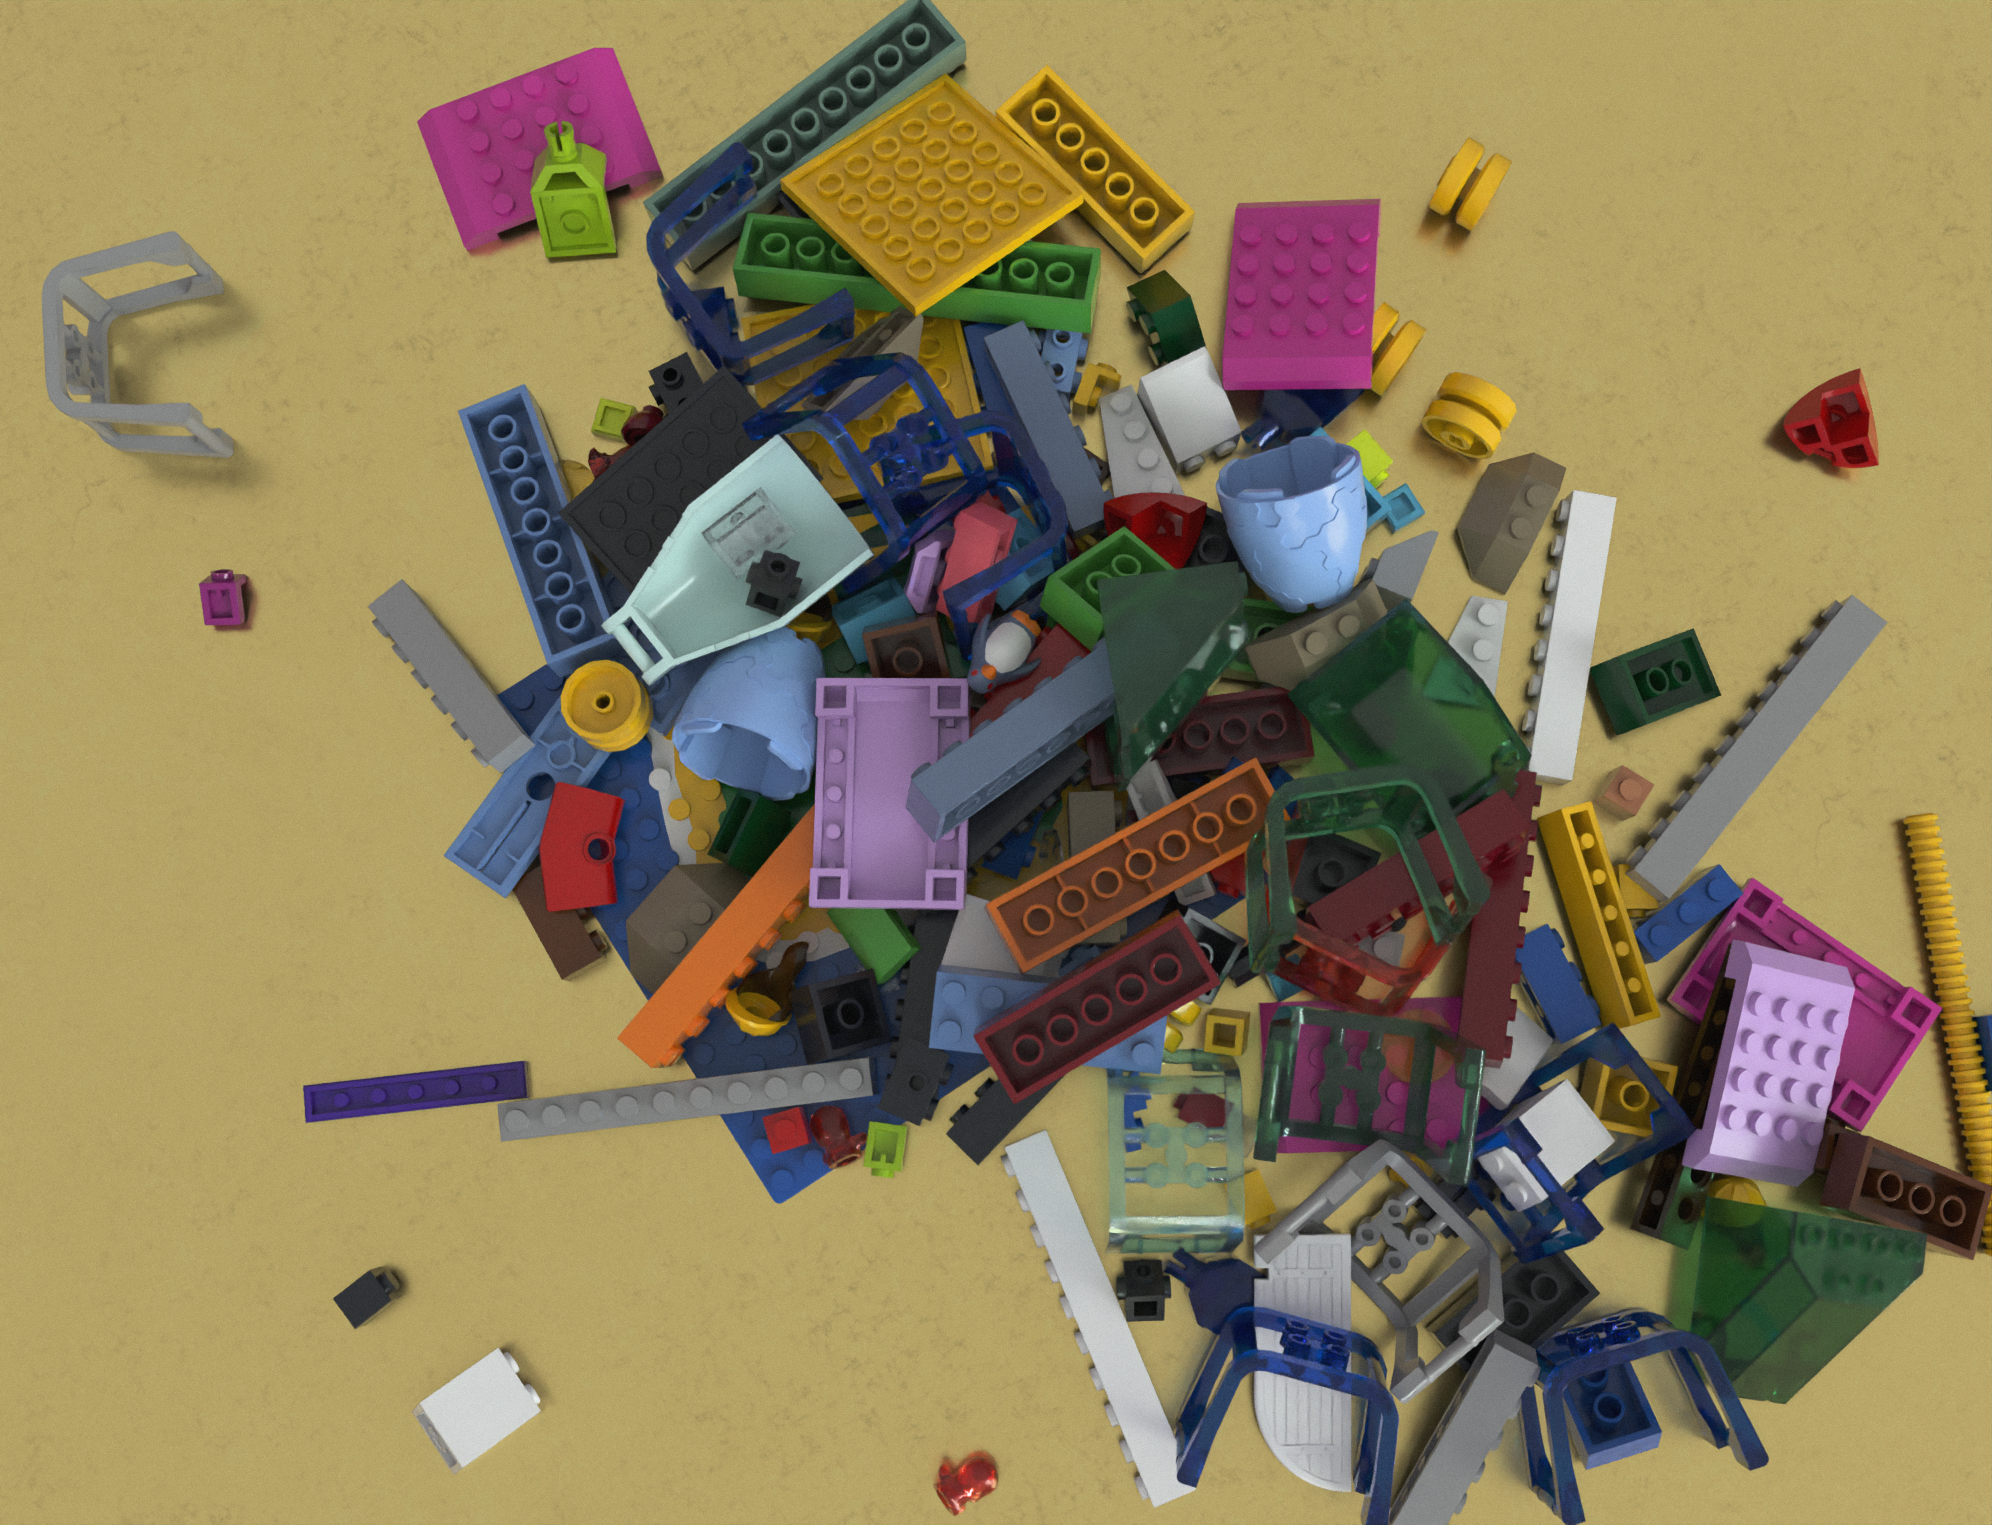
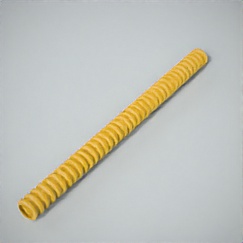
(1953, 1001)

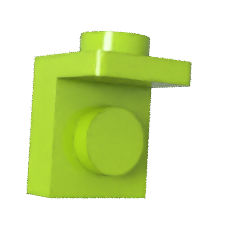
(885, 1148)

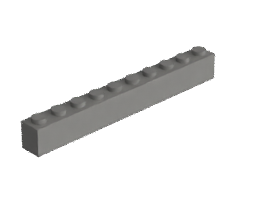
(1754, 748)
(688, 1099)

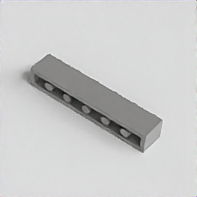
(451, 676)
(1467, 1432)

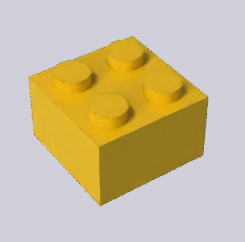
(1621, 1098)

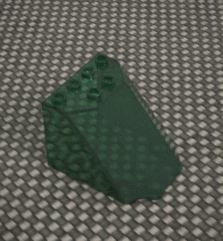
(1166, 650)
(1417, 702)
(1792, 1290)

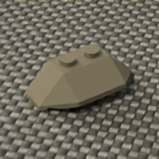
(889, 335)
(1508, 517)
(1308, 641)
(678, 917)

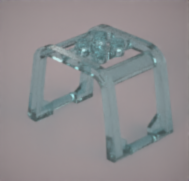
(1210, 1232)

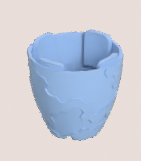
(1297, 519)
(755, 716)

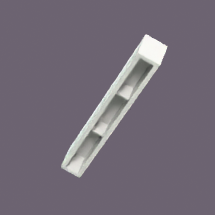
(1567, 634)

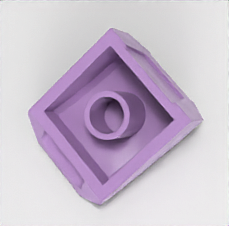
(927, 570)

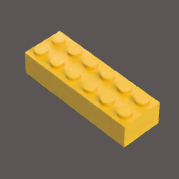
(1119, 189)

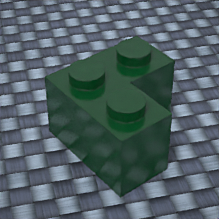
(1165, 315)

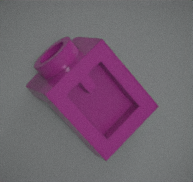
(222, 598)

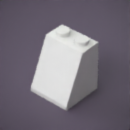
(1189, 411)
(979, 946)
(1563, 1129)
(477, 1409)

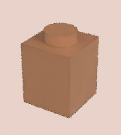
(1623, 792)

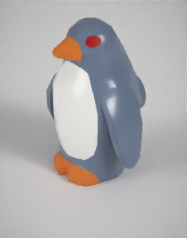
(1002, 651)

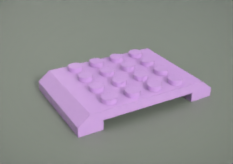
(867, 749)
(1773, 1066)

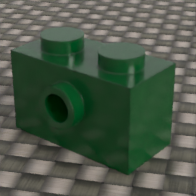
(749, 832)

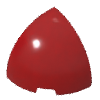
(1836, 422)
(1161, 520)

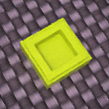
(610, 419)

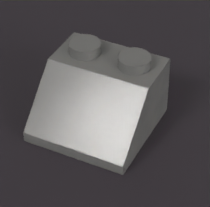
(1400, 568)

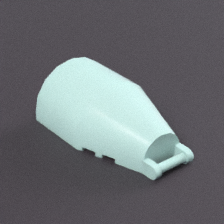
(691, 599)

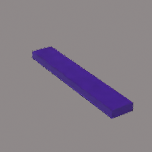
(416, 1091)

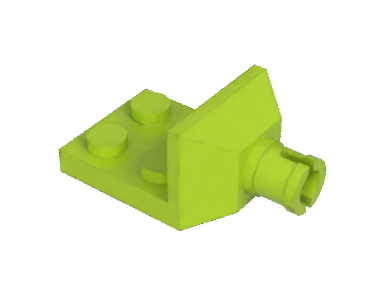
(571, 196)

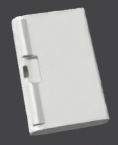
(1528, 1049)

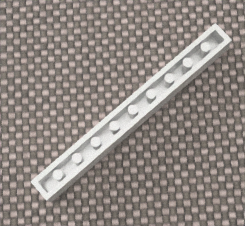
(1098, 1315)

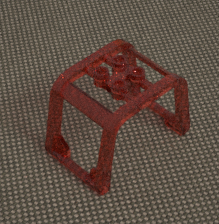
(1340, 980)

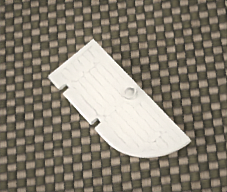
(1300, 1420)

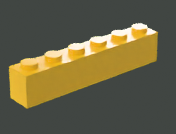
(1598, 916)

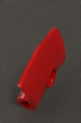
(568, 871)

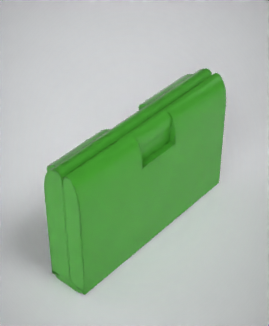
(876, 938)

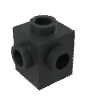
(773, 582)
(1144, 1290)

